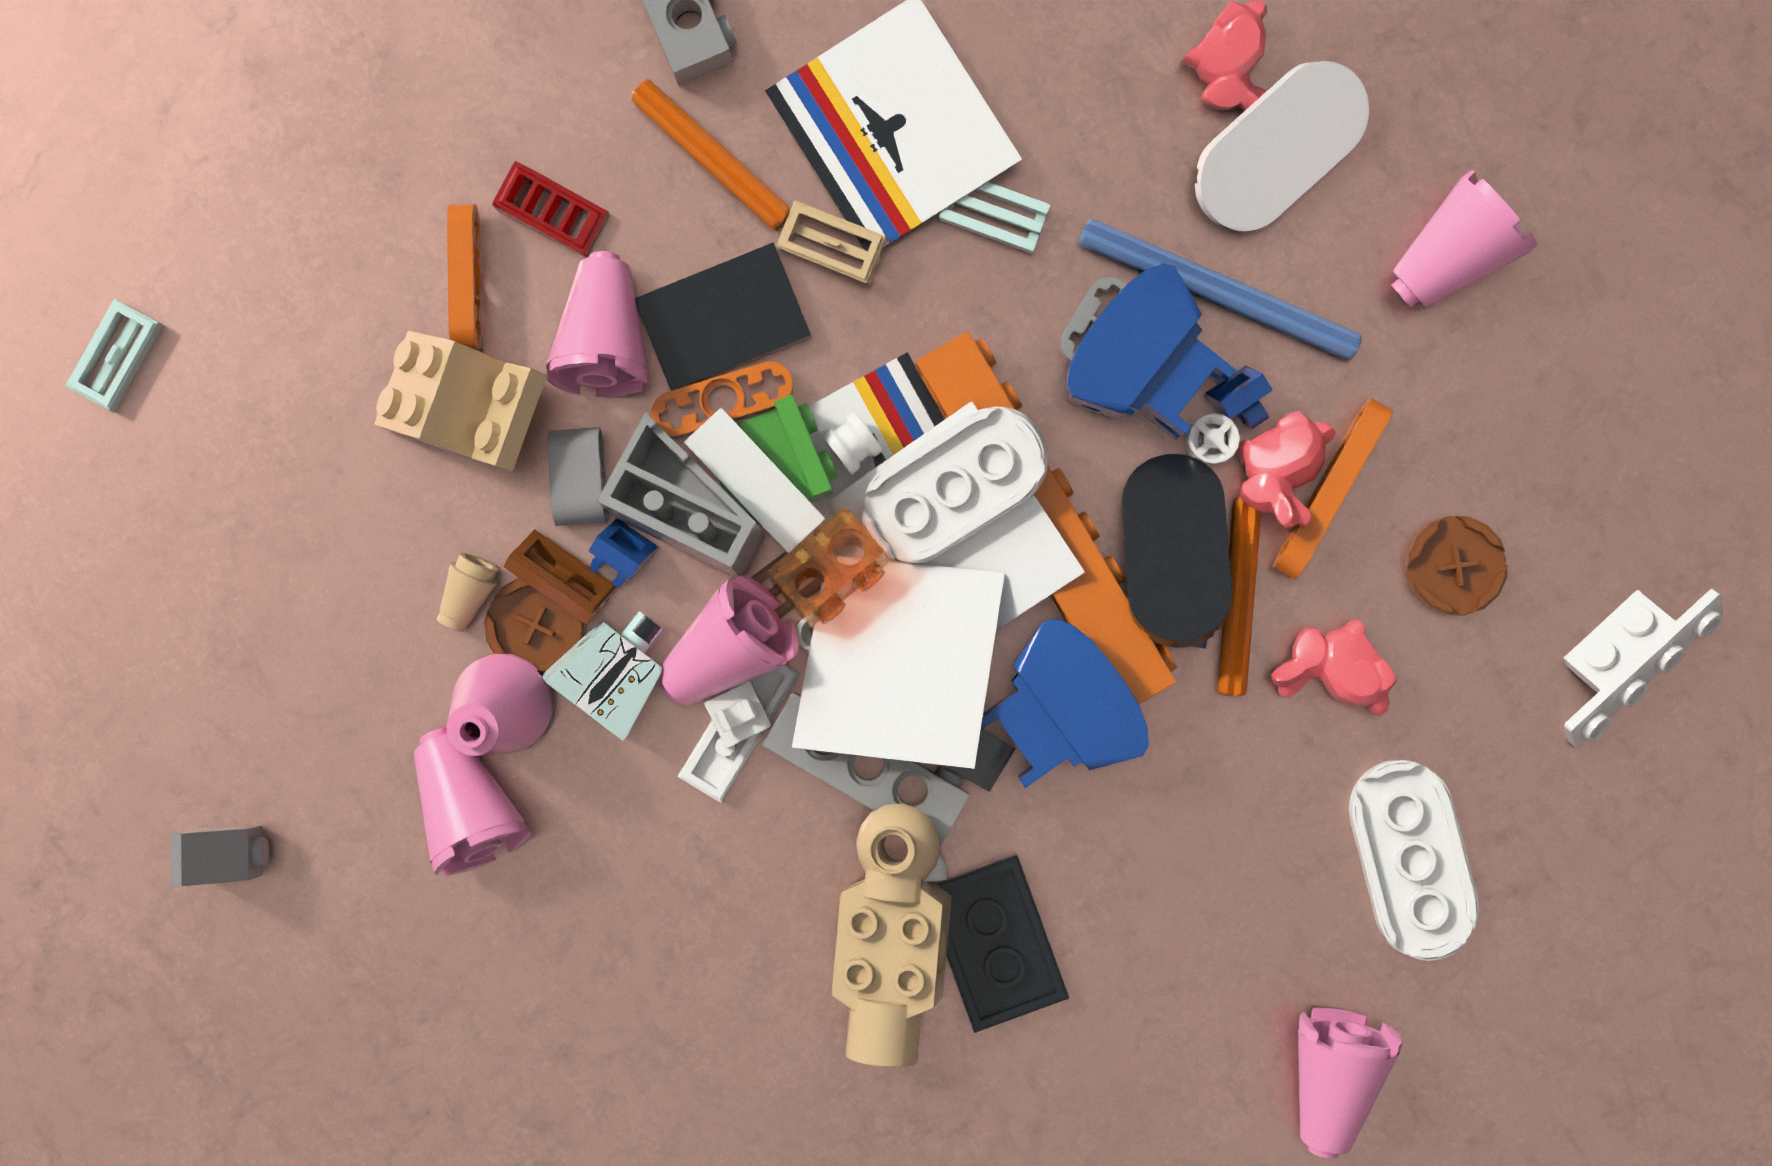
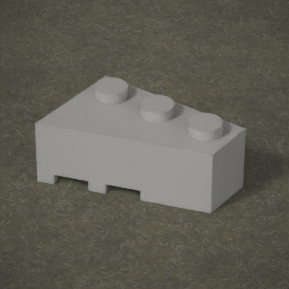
(677, 502)

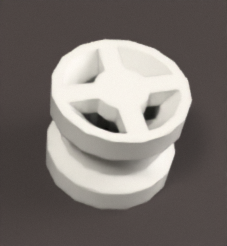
(1218, 434)
(852, 442)

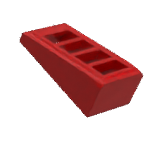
(511, 188)

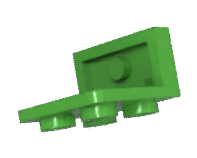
(787, 443)

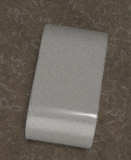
(577, 475)

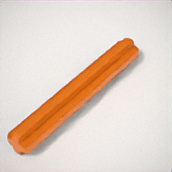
(710, 154)
(1238, 626)

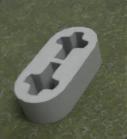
(1085, 313)

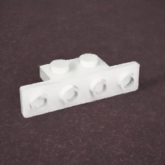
(1629, 653)

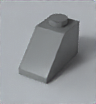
(217, 855)

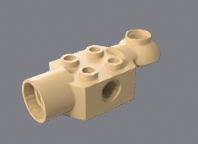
(891, 939)

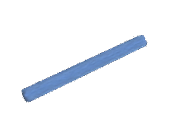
(1224, 290)

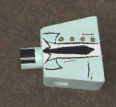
(609, 673)

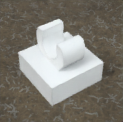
(738, 714)

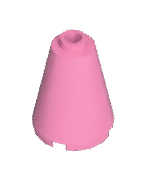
(1461, 244)
(600, 332)
(729, 643)
(499, 706)
(463, 808)
(1340, 1076)

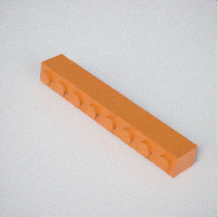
(1093, 600)

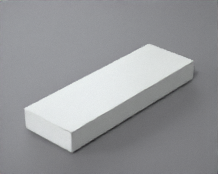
(754, 480)
(713, 766)

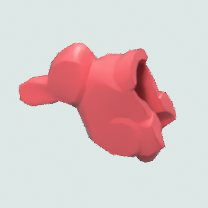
(1230, 55)
(1283, 461)
(1343, 663)

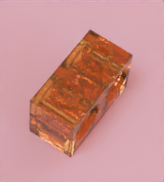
(818, 559)

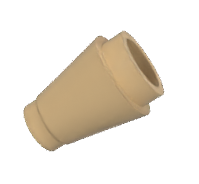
(465, 591)

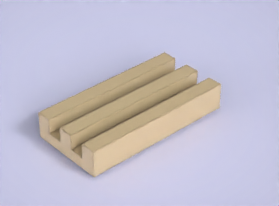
(871, 257)

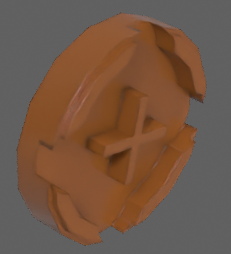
(1455, 565)
(530, 626)

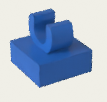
(1241, 396)
(622, 550)

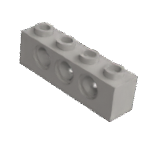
(695, 49)
(944, 793)

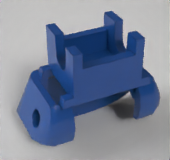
(1145, 354)
(1068, 705)

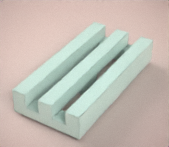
(1007, 196)
(131, 363)

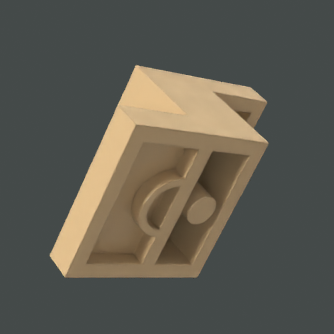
(459, 399)

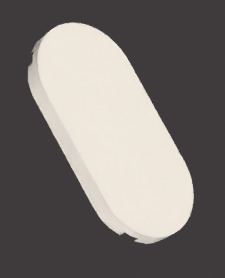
(1282, 145)
(955, 484)
(1413, 859)

